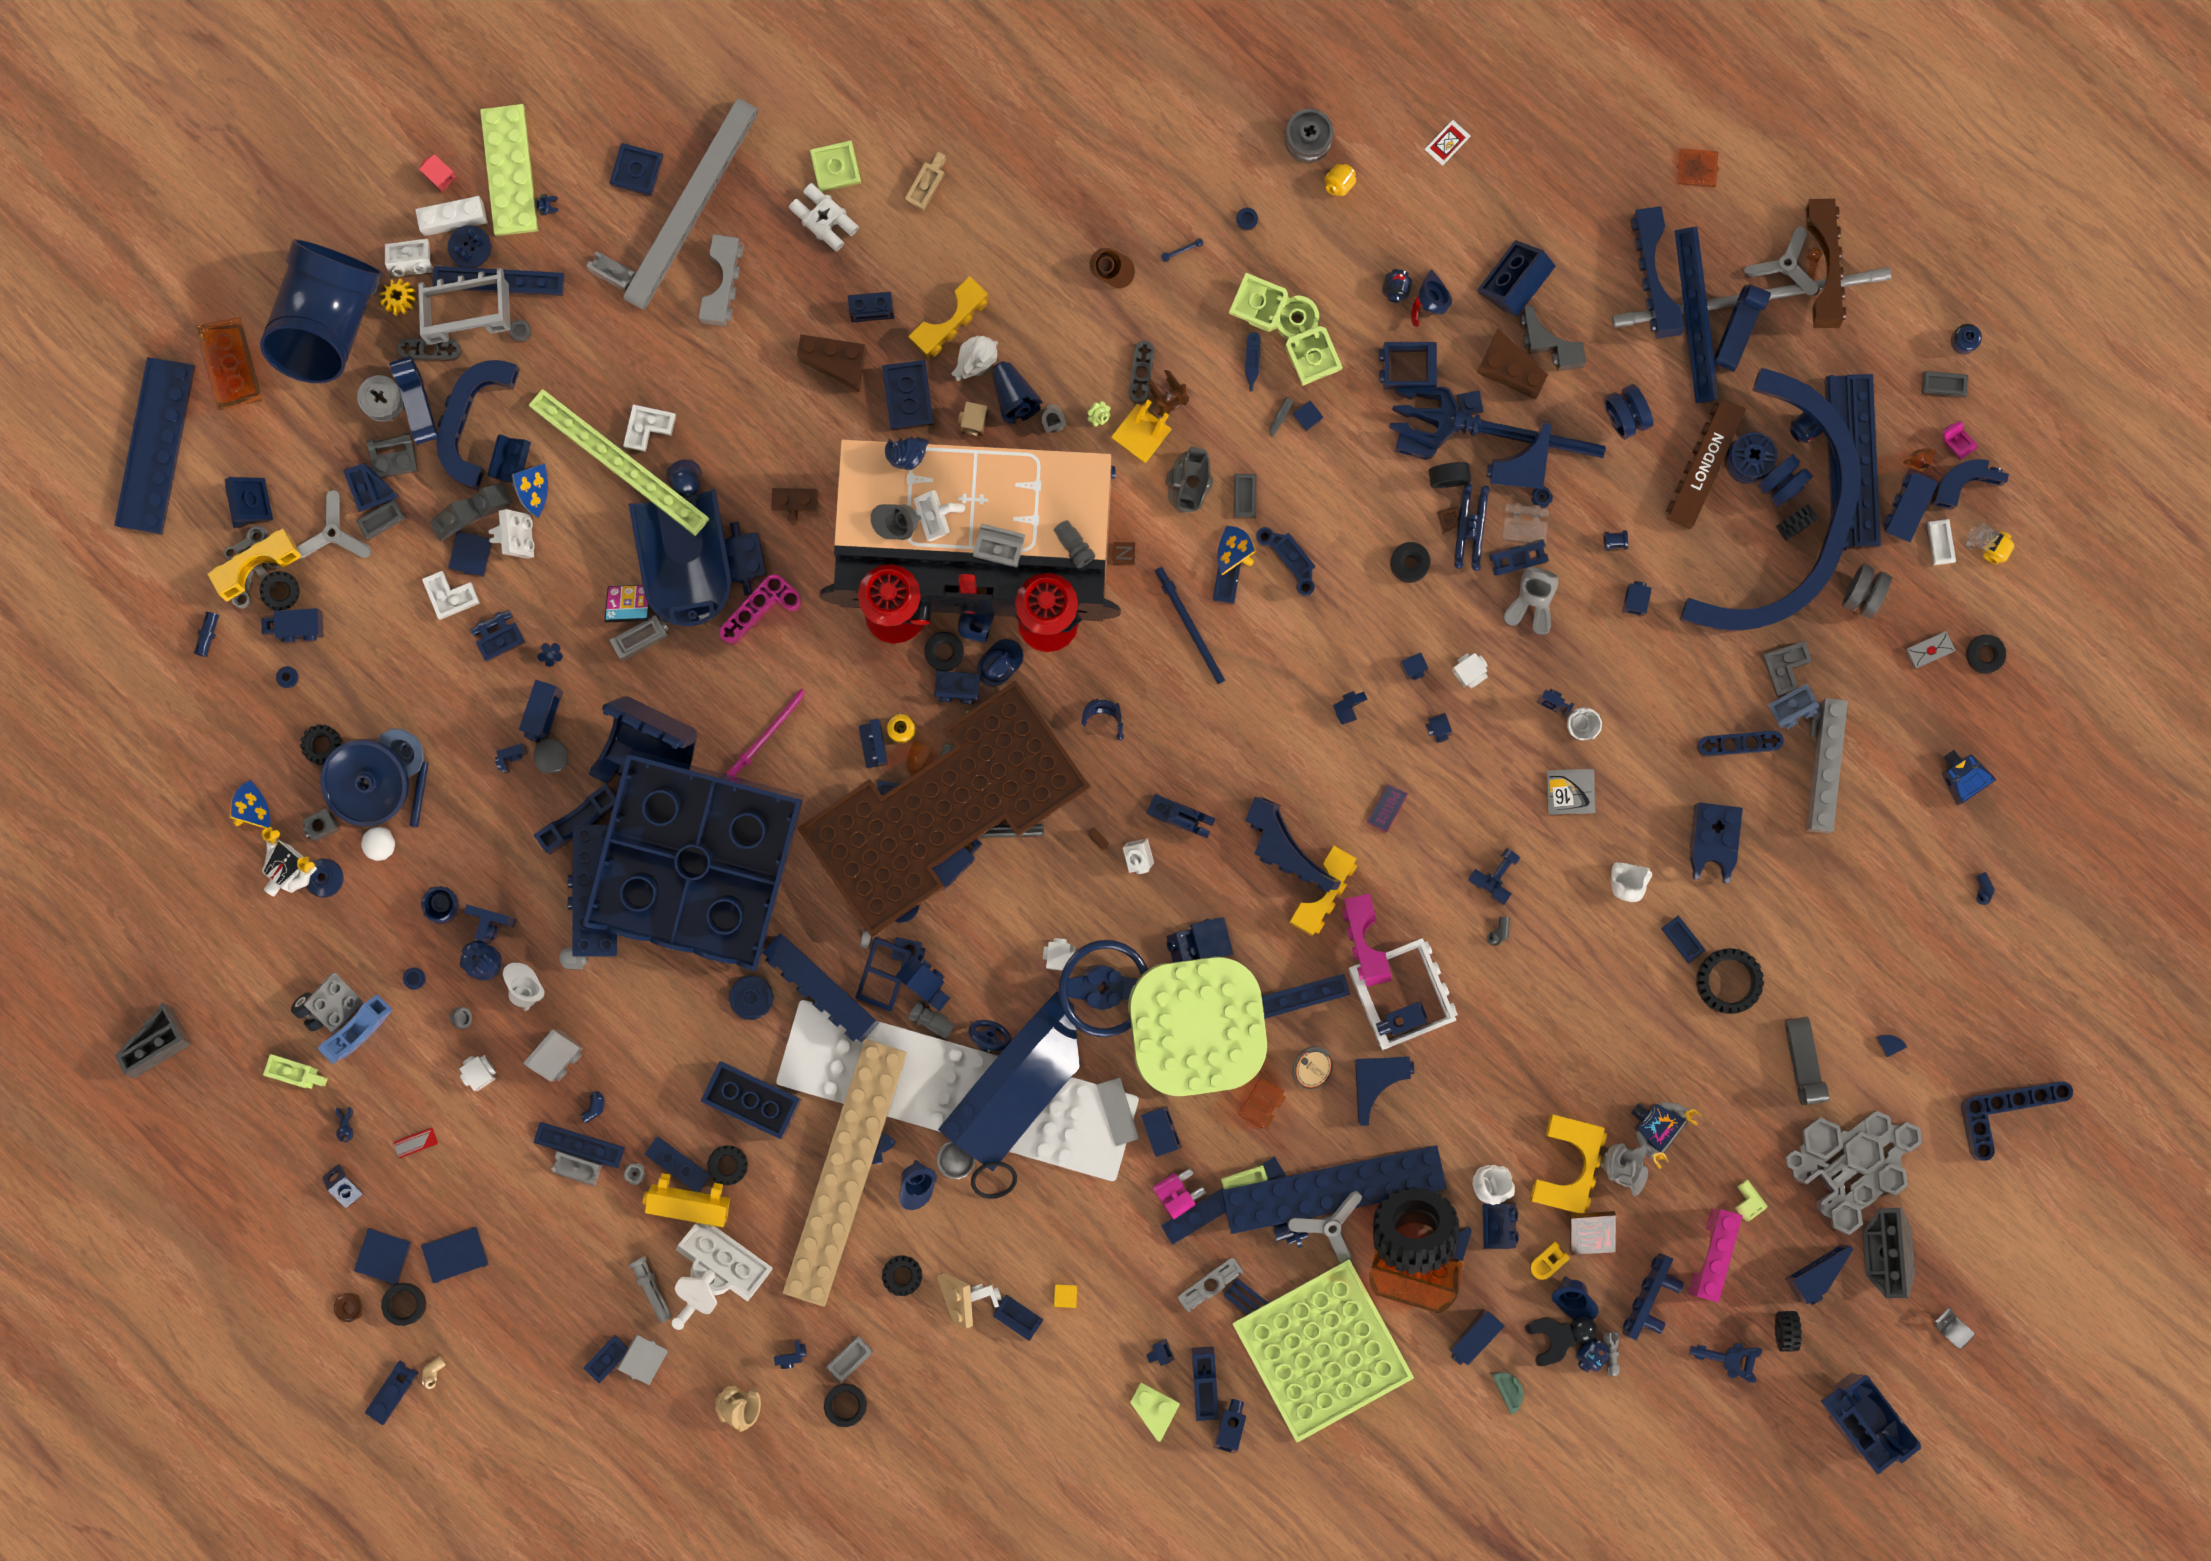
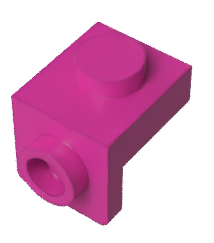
(1958, 440)

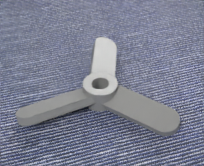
(1790, 257)
(340, 538)
(1322, 1226)

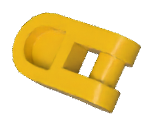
(1542, 1267)

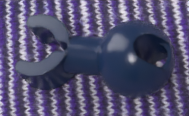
(344, 1129)

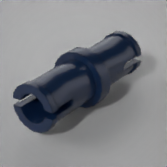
(206, 634)

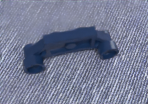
(1291, 556)

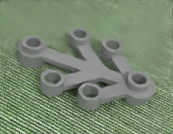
(260, 570)

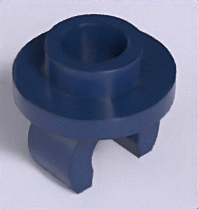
(543, 204)

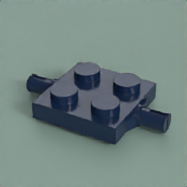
(745, 557)

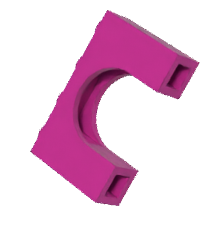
(1724, 1230)

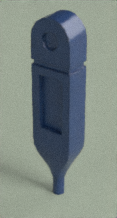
(1252, 358)

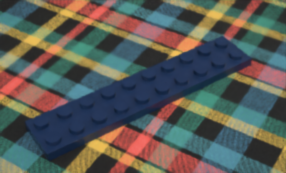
(1326, 1189)

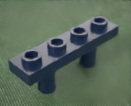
(1650, 1288)

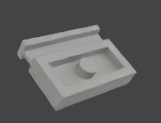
(999, 545)

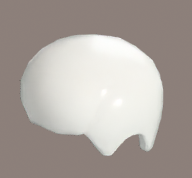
(1584, 723)
(378, 843)

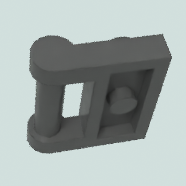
(396, 462)

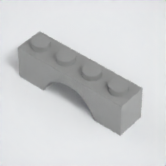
(716, 307)

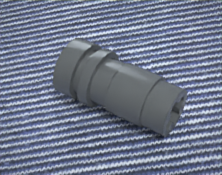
(1074, 544)
(933, 1021)

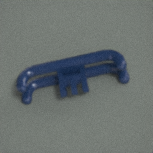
(1471, 527)

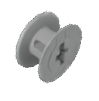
(375, 408)

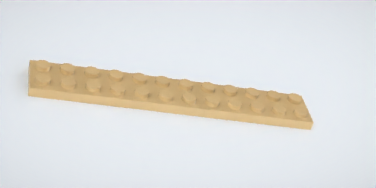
(845, 1172)

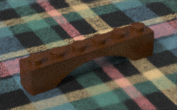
(1822, 223)

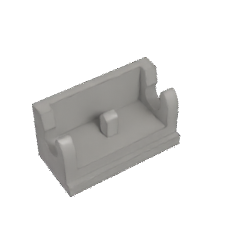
(611, 271)
(576, 1168)

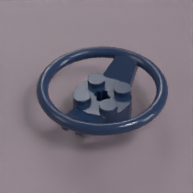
(1085, 986)

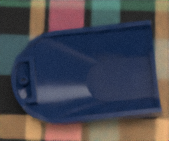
(682, 573)

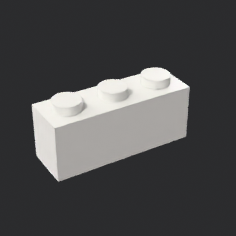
(451, 216)

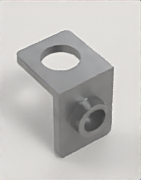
(1954, 1329)

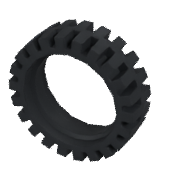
(1756, 981)

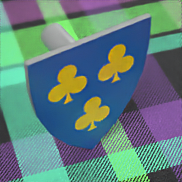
(532, 488)

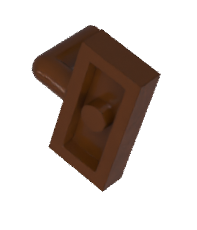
(793, 501)

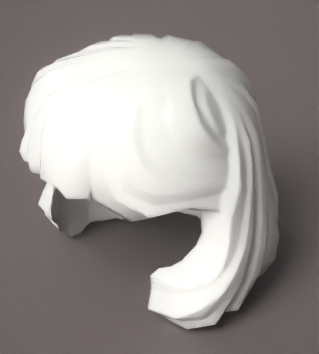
(1629, 881)

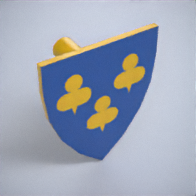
(1234, 548)
(249, 806)

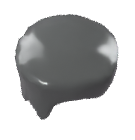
(550, 756)

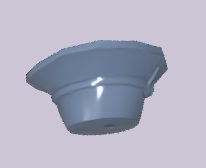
(406, 747)

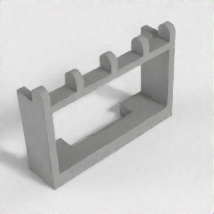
(493, 323)

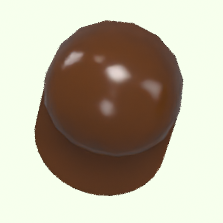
(1112, 267)

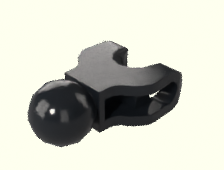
(1562, 1336)

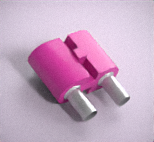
(1174, 1195)

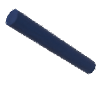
(418, 797)

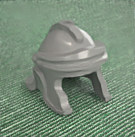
(1626, 1166)

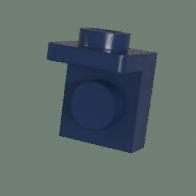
(511, 753)

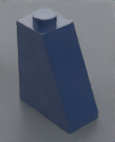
(1475, 1337)

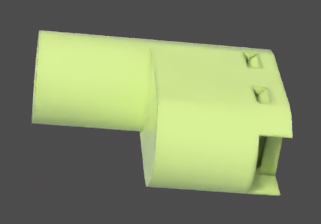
(1753, 1202)

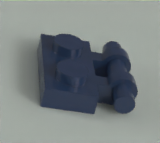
(500, 641)

